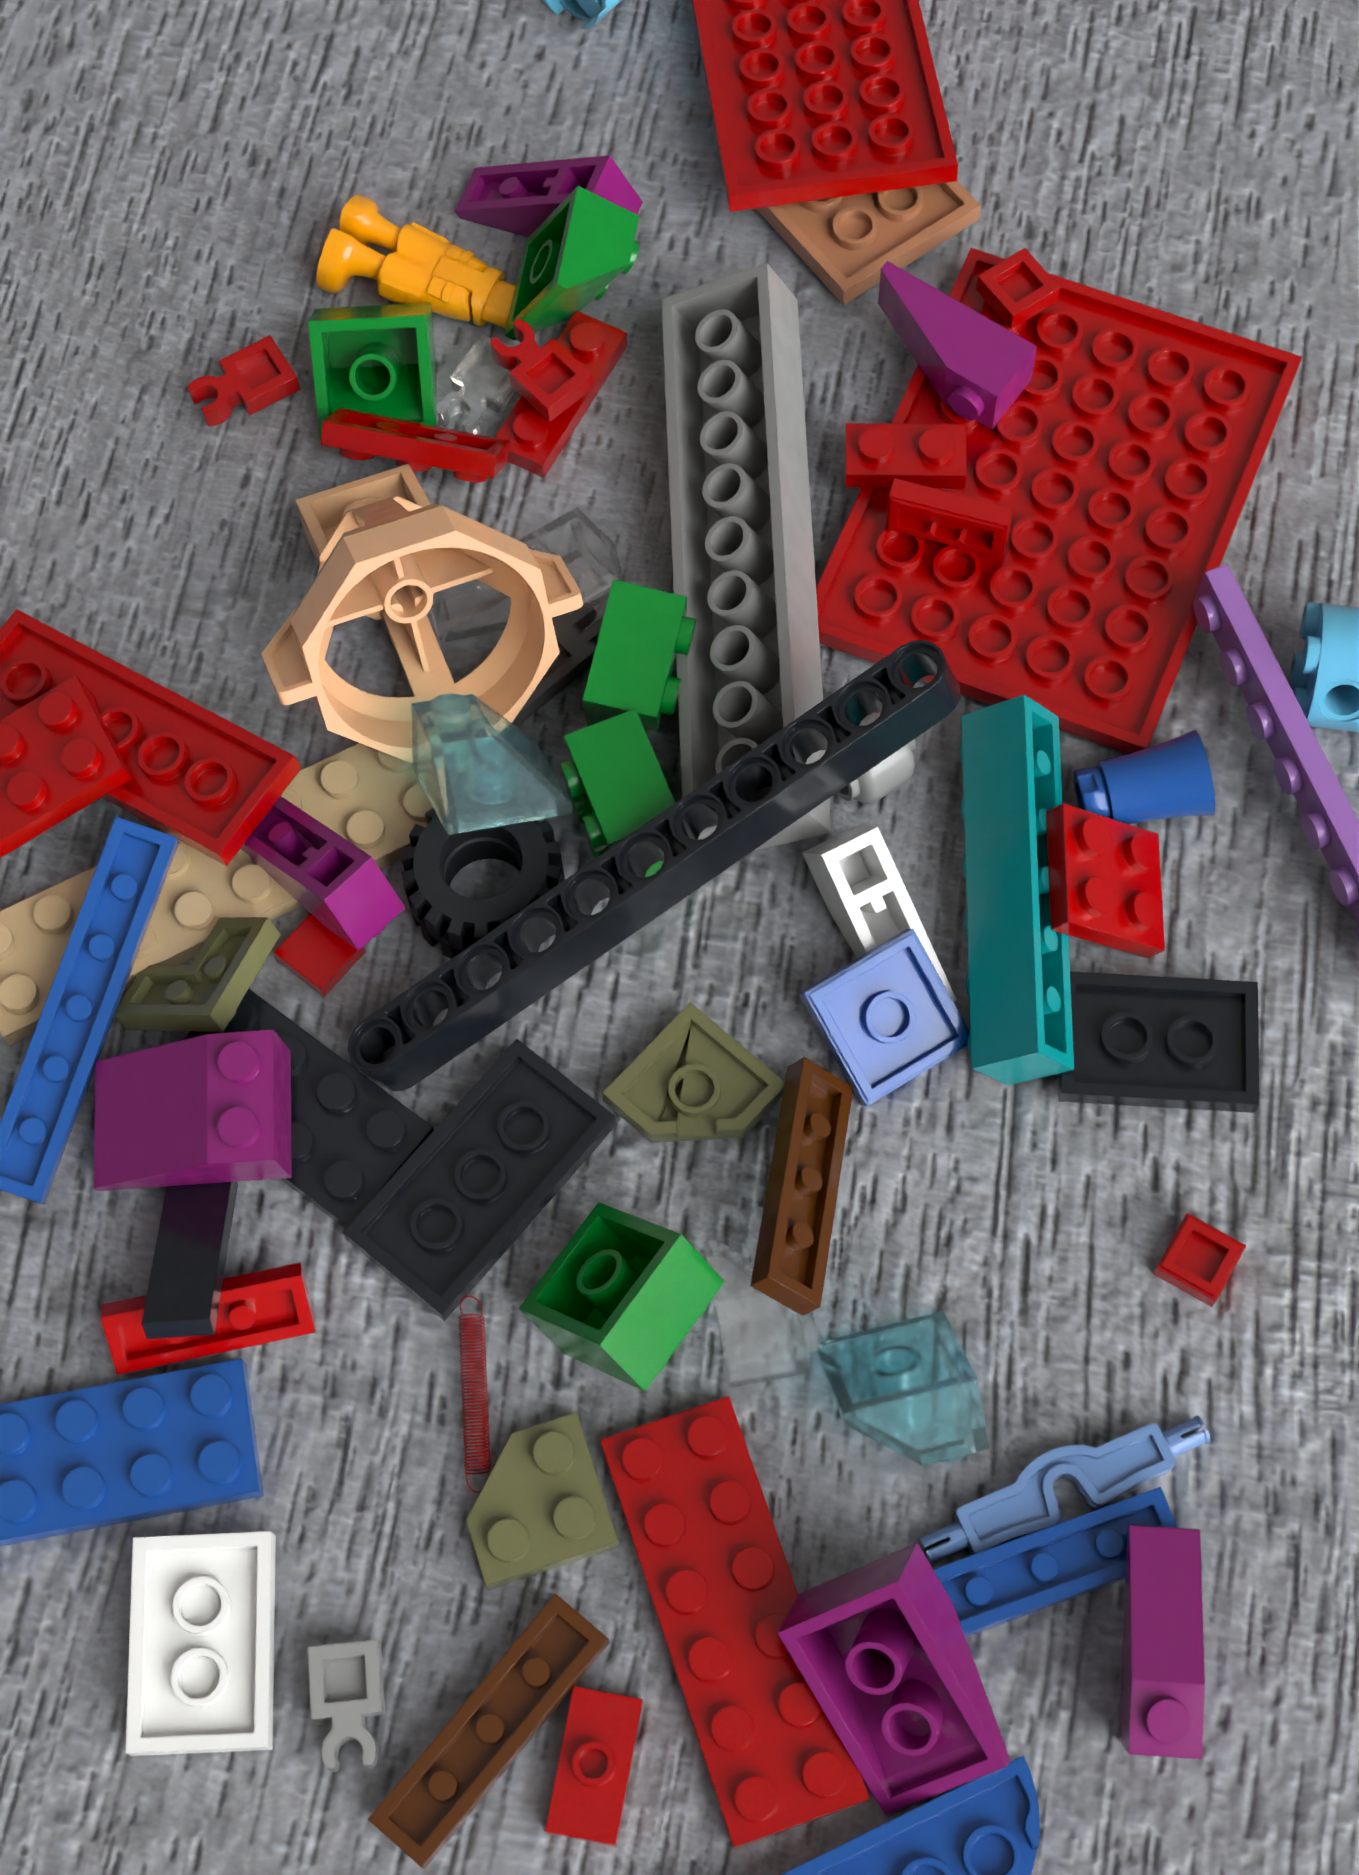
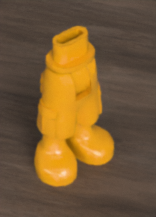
(419, 270)

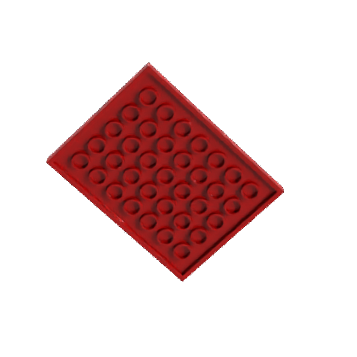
(1122, 495)

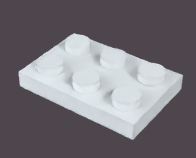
(201, 1644)

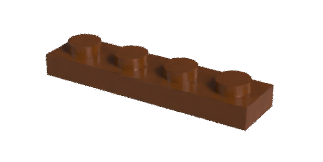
(802, 1187)
(489, 1731)

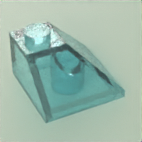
(480, 766)
(908, 1389)

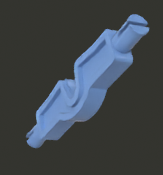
(1097, 1473)

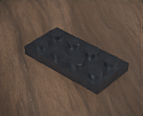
(343, 1125)
(480, 1179)

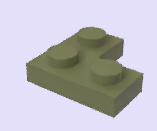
(208, 990)

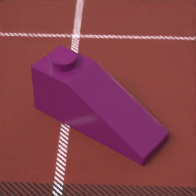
(525, 194)
(962, 353)
(324, 873)
(1162, 1644)

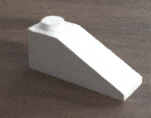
(866, 892)

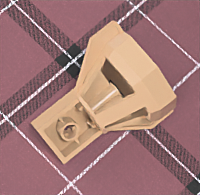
(384, 559)

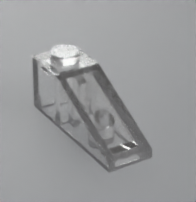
(479, 609)

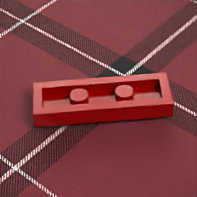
(535, 440)
(417, 444)
(251, 1312)

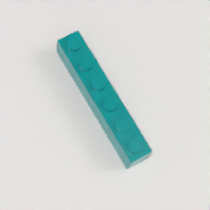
(1015, 960)

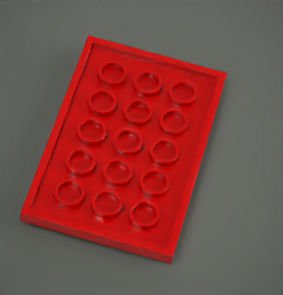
(822, 99)

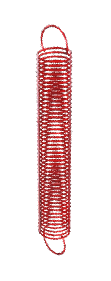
(469, 1347)

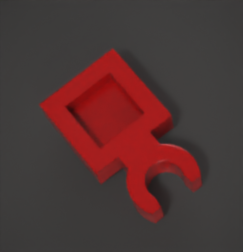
(543, 375)
(250, 377)

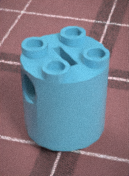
(1328, 669)

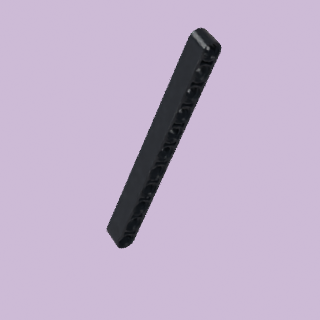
(686, 866)

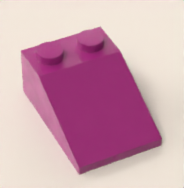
(194, 1113)
(896, 1678)

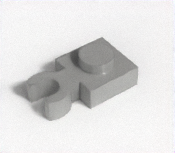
(345, 1690)

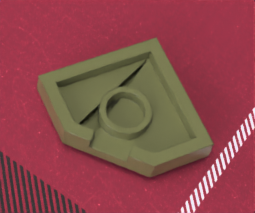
(694, 1084)
(540, 1505)

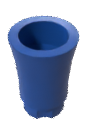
(1150, 783)

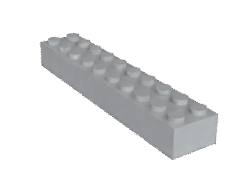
(741, 525)

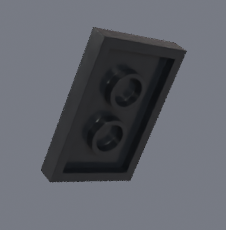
(1163, 1042)

